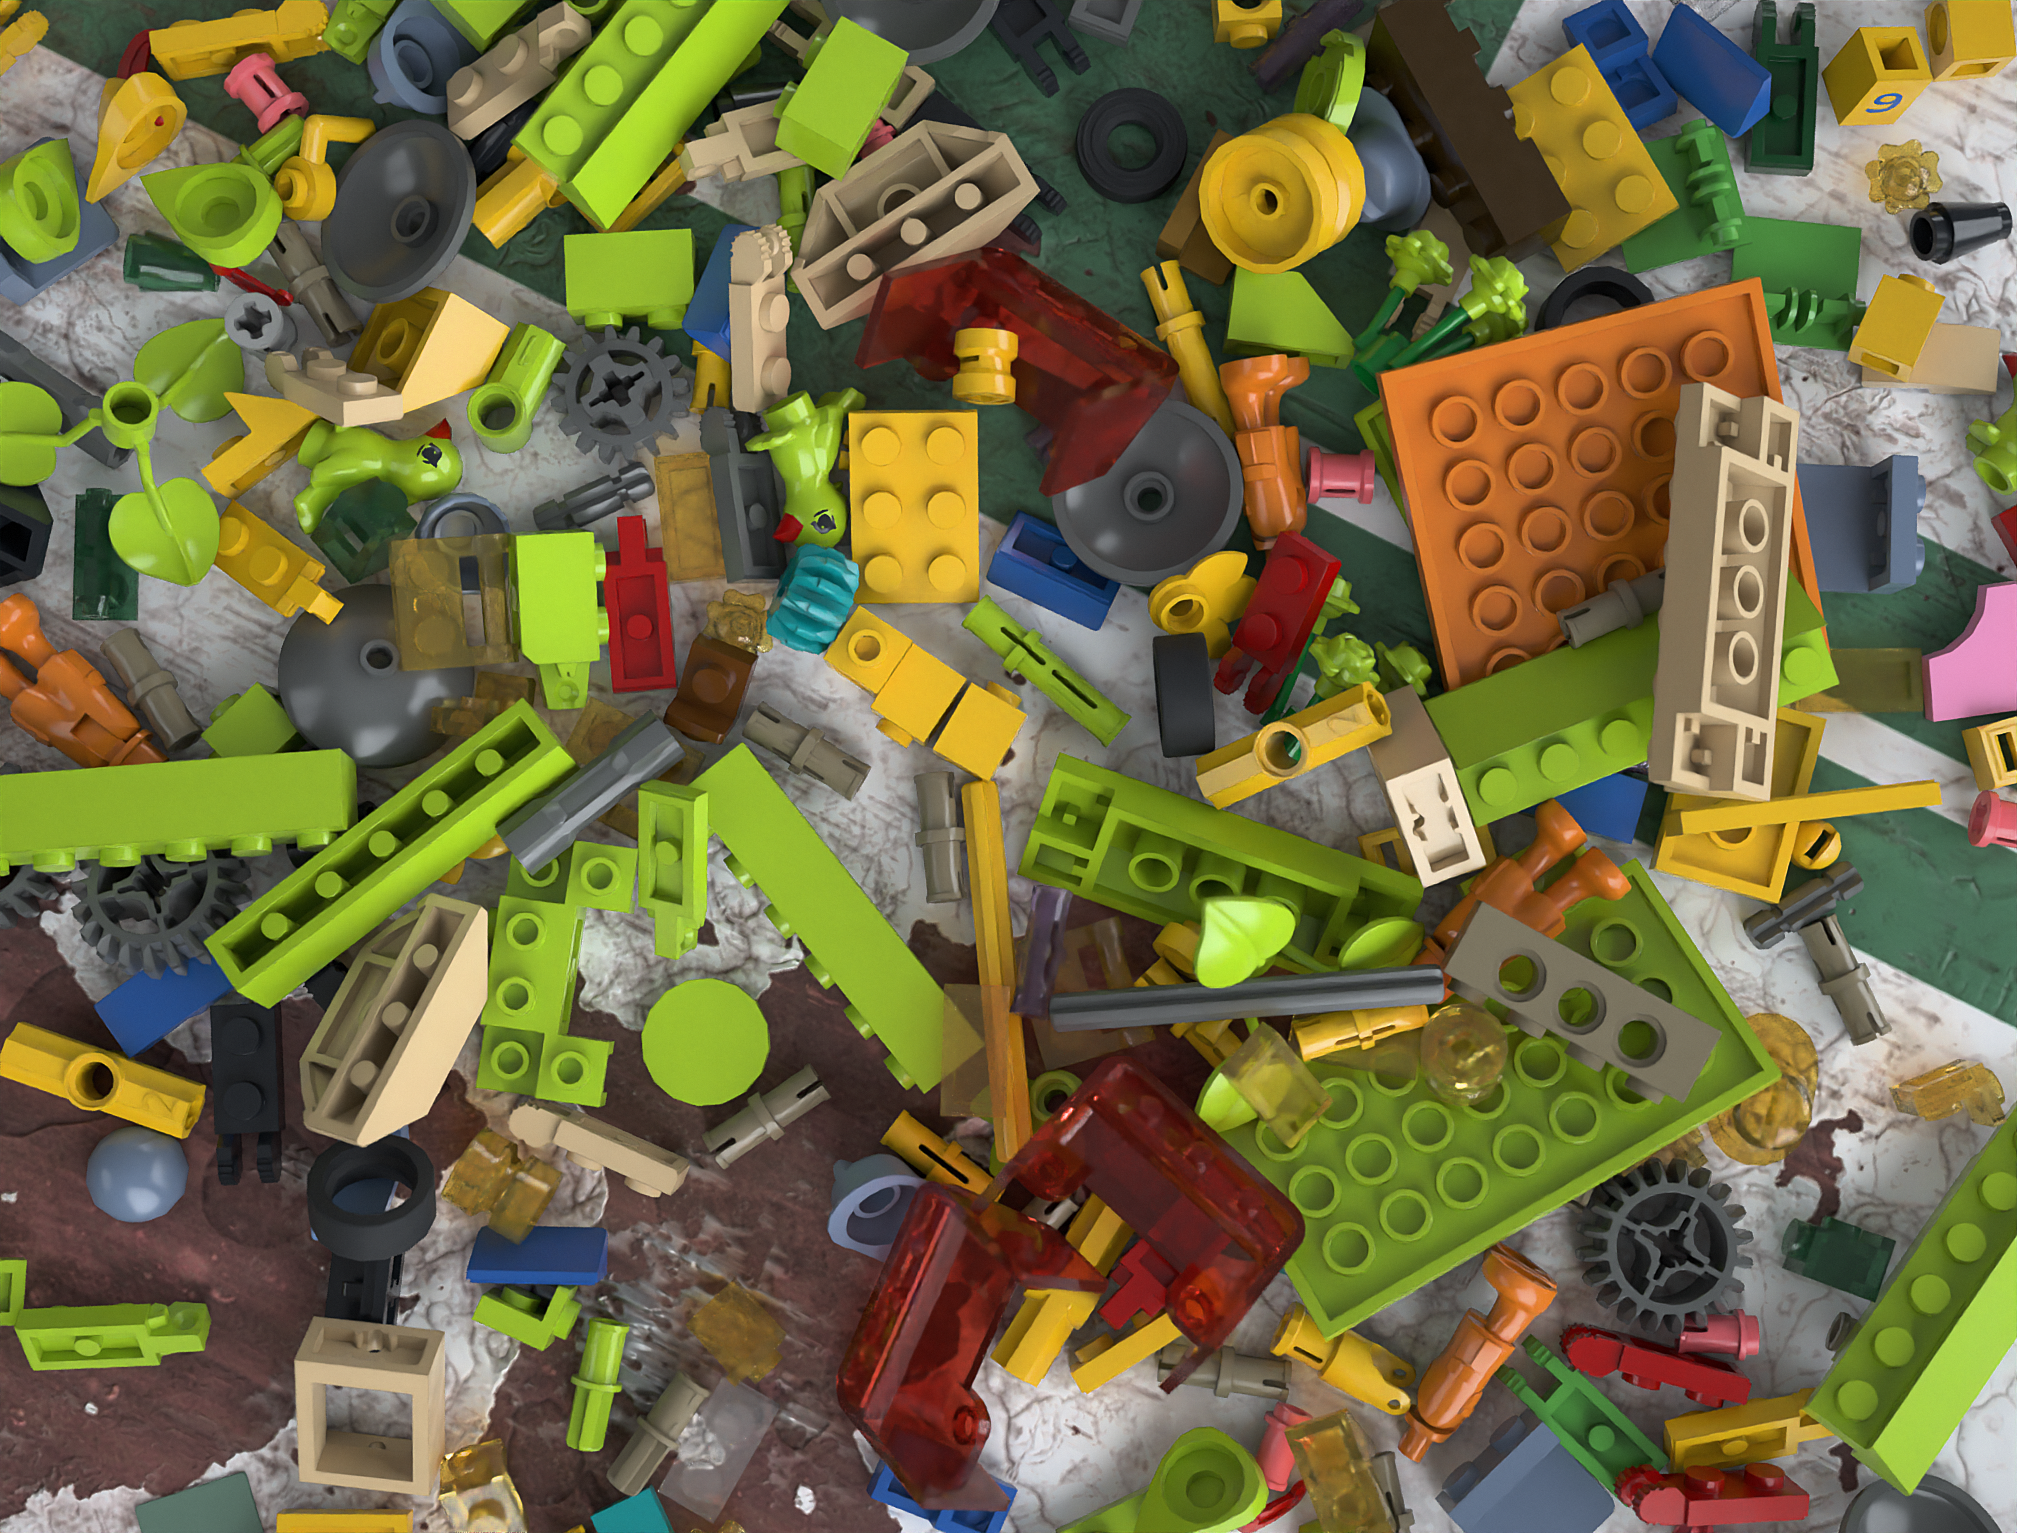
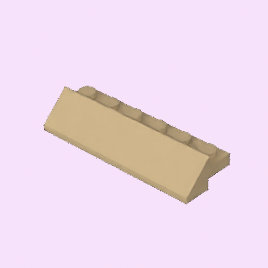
(1723, 595)

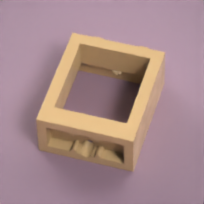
(1423, 792)
(409, 1364)

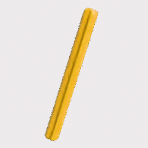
(996, 948)

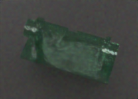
(101, 580)

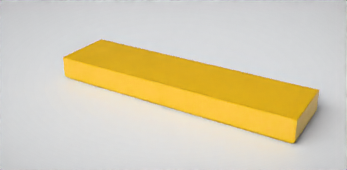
(1802, 807)

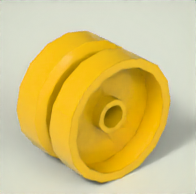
(1282, 193)

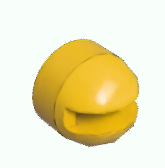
(1806, 836)

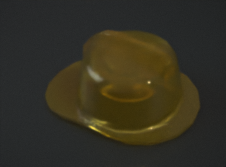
(1776, 1118)

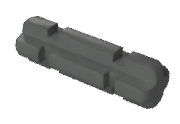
(595, 499)
(1803, 905)

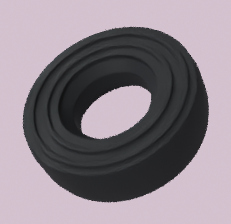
(1140, 108)

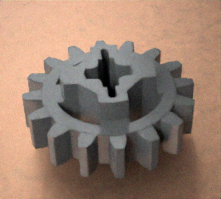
(599, 406)

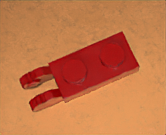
(1278, 619)
(1652, 1363)
(1711, 1495)

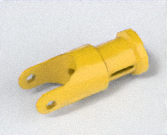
(1346, 1361)

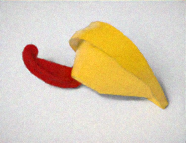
(134, 120)

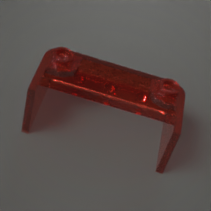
(1072, 363)
(1174, 1188)
(930, 1330)

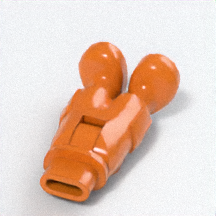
(1266, 450)
(71, 699)
(1510, 886)
(1476, 1349)

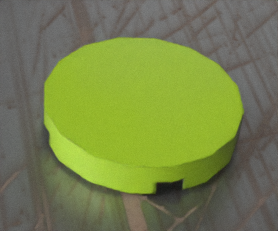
(1334, 81)
(705, 1041)

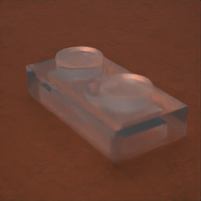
(719, 1448)

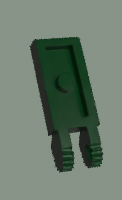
(1786, 135)

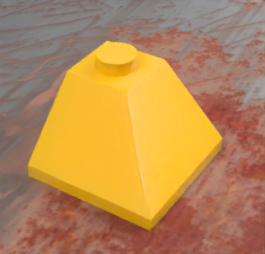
(428, 346)

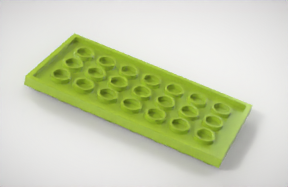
(1418, 1186)

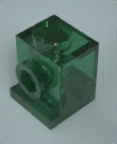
(376, 516)
(1836, 1256)

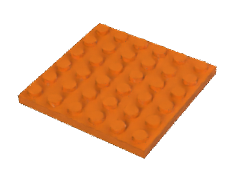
(1552, 460)

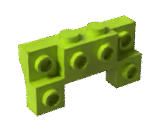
(535, 970)

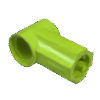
(519, 383)

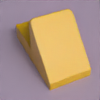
(275, 438)

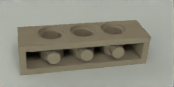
(1677, 1039)

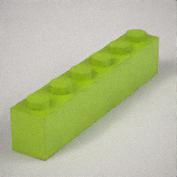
(176, 809)
(391, 856)
(829, 913)

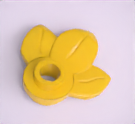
(1209, 599)

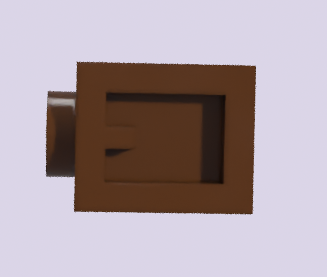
(711, 690)

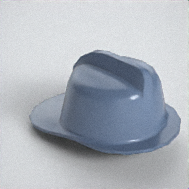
(417, 58)
(1393, 168)
(870, 1203)

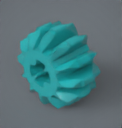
(812, 598)

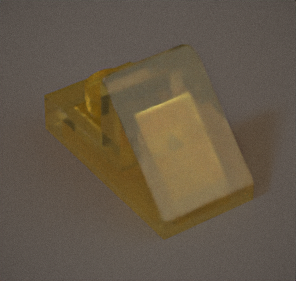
(1339, 1474)

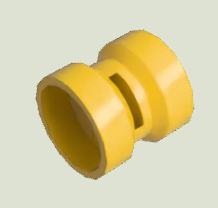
(985, 366)

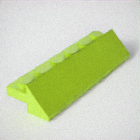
(637, 95)
(1586, 711)
(1167, 852)
(1934, 1326)

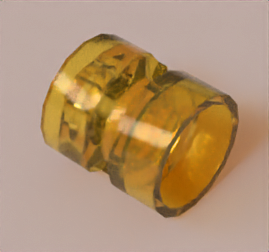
(1463, 1054)
(502, 1185)

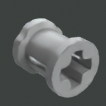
(243, 320)

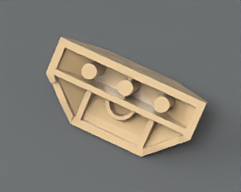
(903, 205)
(397, 1022)

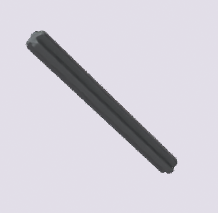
(1247, 998)

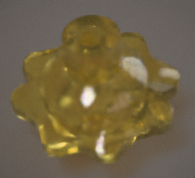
(1903, 177)
(739, 621)

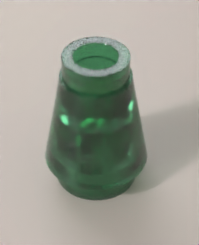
(166, 265)

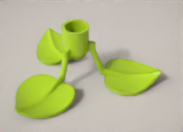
(168, 528)
(1242, 941)

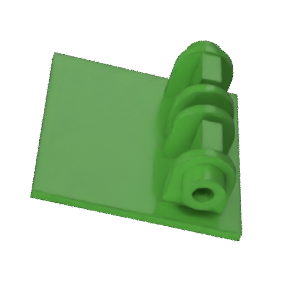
(1708, 198)
(1805, 280)

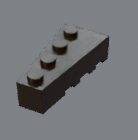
(1464, 132)

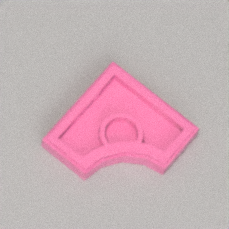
(1980, 666)

